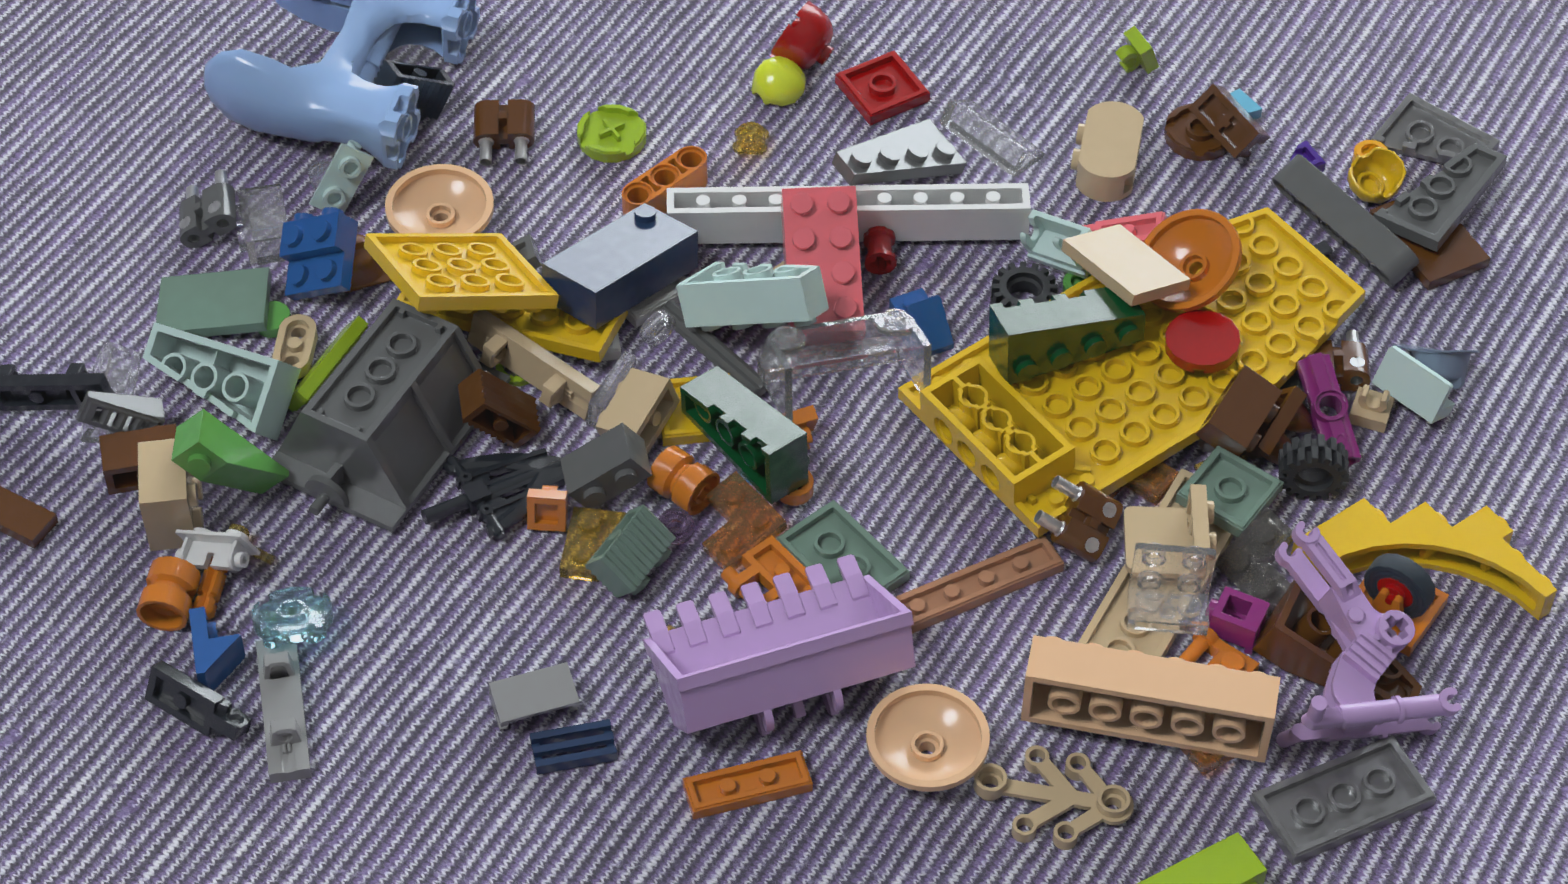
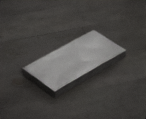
(1342, 799)

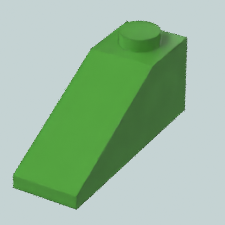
(222, 456)

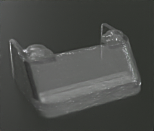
(841, 347)

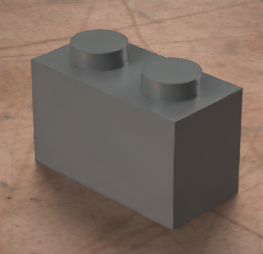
(606, 466)

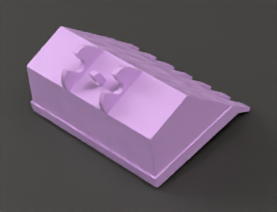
(778, 648)

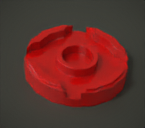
(1202, 341)

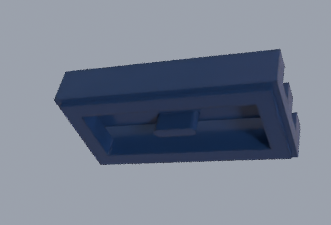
(572, 741)

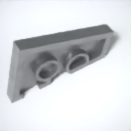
(1429, 132)

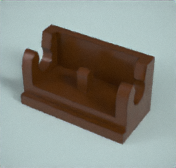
(1228, 121)

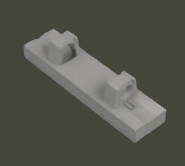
(283, 713)

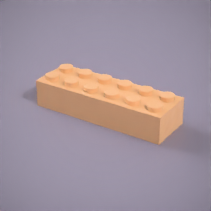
(1150, 698)

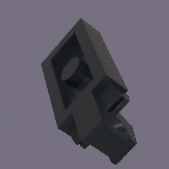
(194, 703)

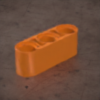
(680, 170)

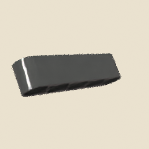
(1345, 220)

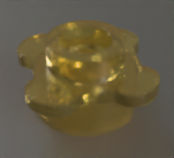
(750, 139)

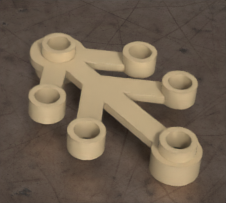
(1058, 796)

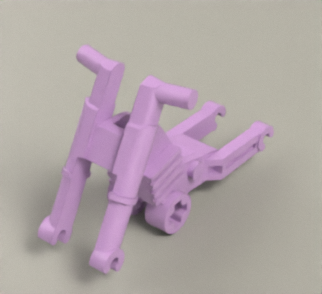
(1368, 648)

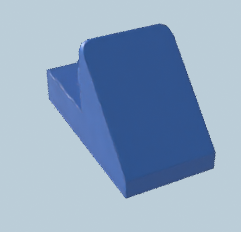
(928, 315)
(213, 655)

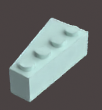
(752, 296)
(233, 379)

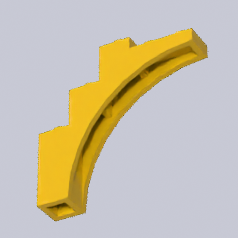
(1472, 548)

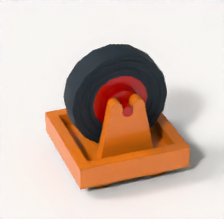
(1404, 586)

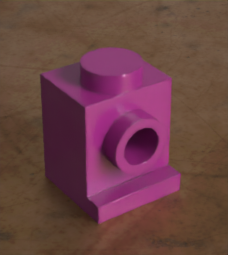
(1238, 617)

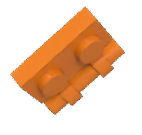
(761, 565)

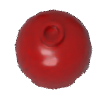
(806, 38)

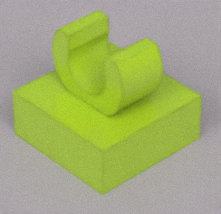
(1136, 52)

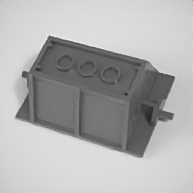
(384, 418)

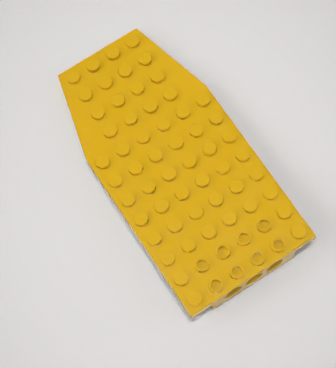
(1133, 404)

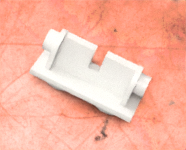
(228, 549)

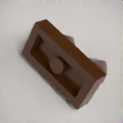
(1291, 416)

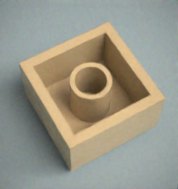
(166, 495)

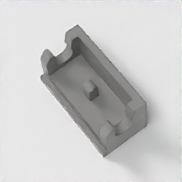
(533, 694)

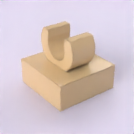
(1371, 409)

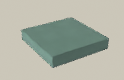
(1236, 488)

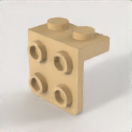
(1170, 525)

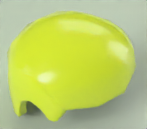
(778, 81)

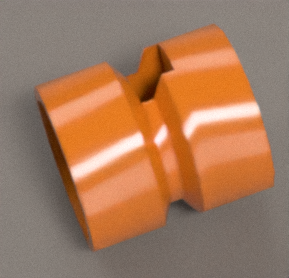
(682, 480)
(168, 593)

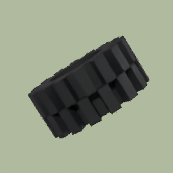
(1022, 280)
(1313, 467)

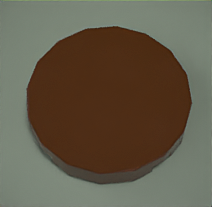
(1190, 137)

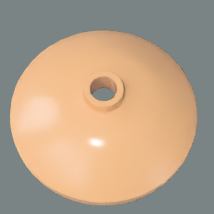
(439, 201)
(929, 720)

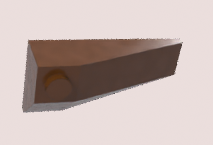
(1303, 645)

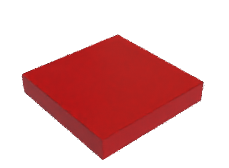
(882, 87)

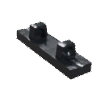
(48, 391)

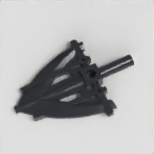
(486, 496)

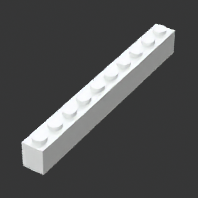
(911, 211)

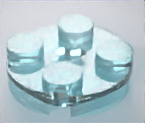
(292, 617)

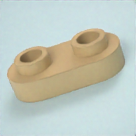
(296, 350)

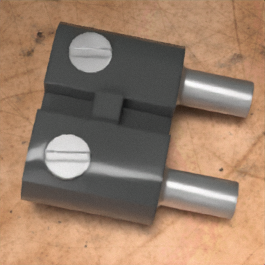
(207, 215)

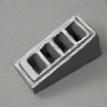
(131, 410)

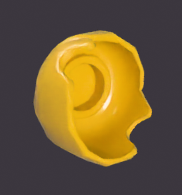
(1376, 175)

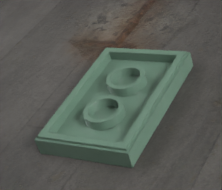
(216, 302)
(835, 534)

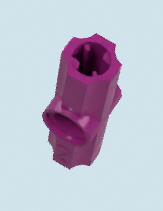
(1323, 390)

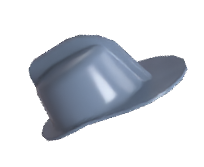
(1449, 364)

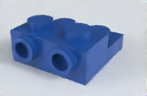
(318, 253)

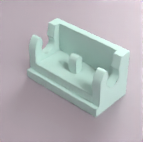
(1047, 241)

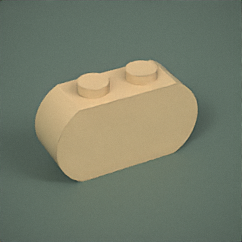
(1108, 151)

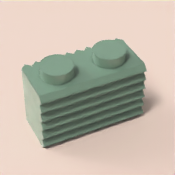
(631, 552)

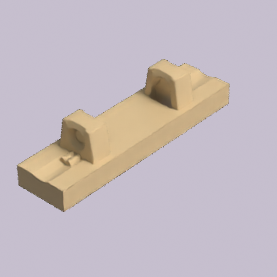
(531, 362)

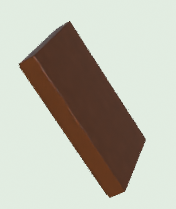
(1454, 259)

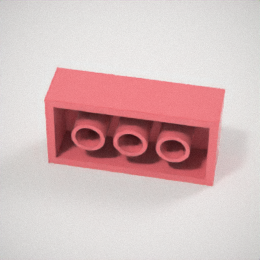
(824, 232)

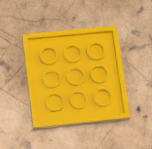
(460, 272)

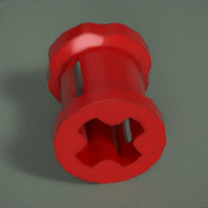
(879, 245)

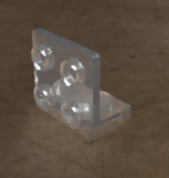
(1170, 588)

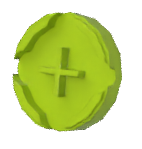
(611, 133)

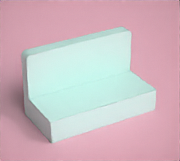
(1414, 385)

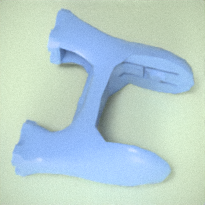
(338, 95)

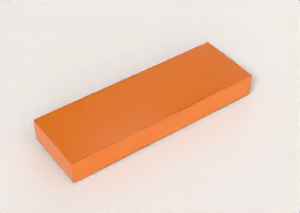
(747, 784)

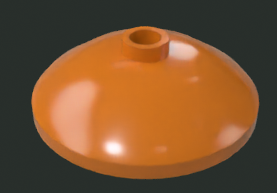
(1193, 242)

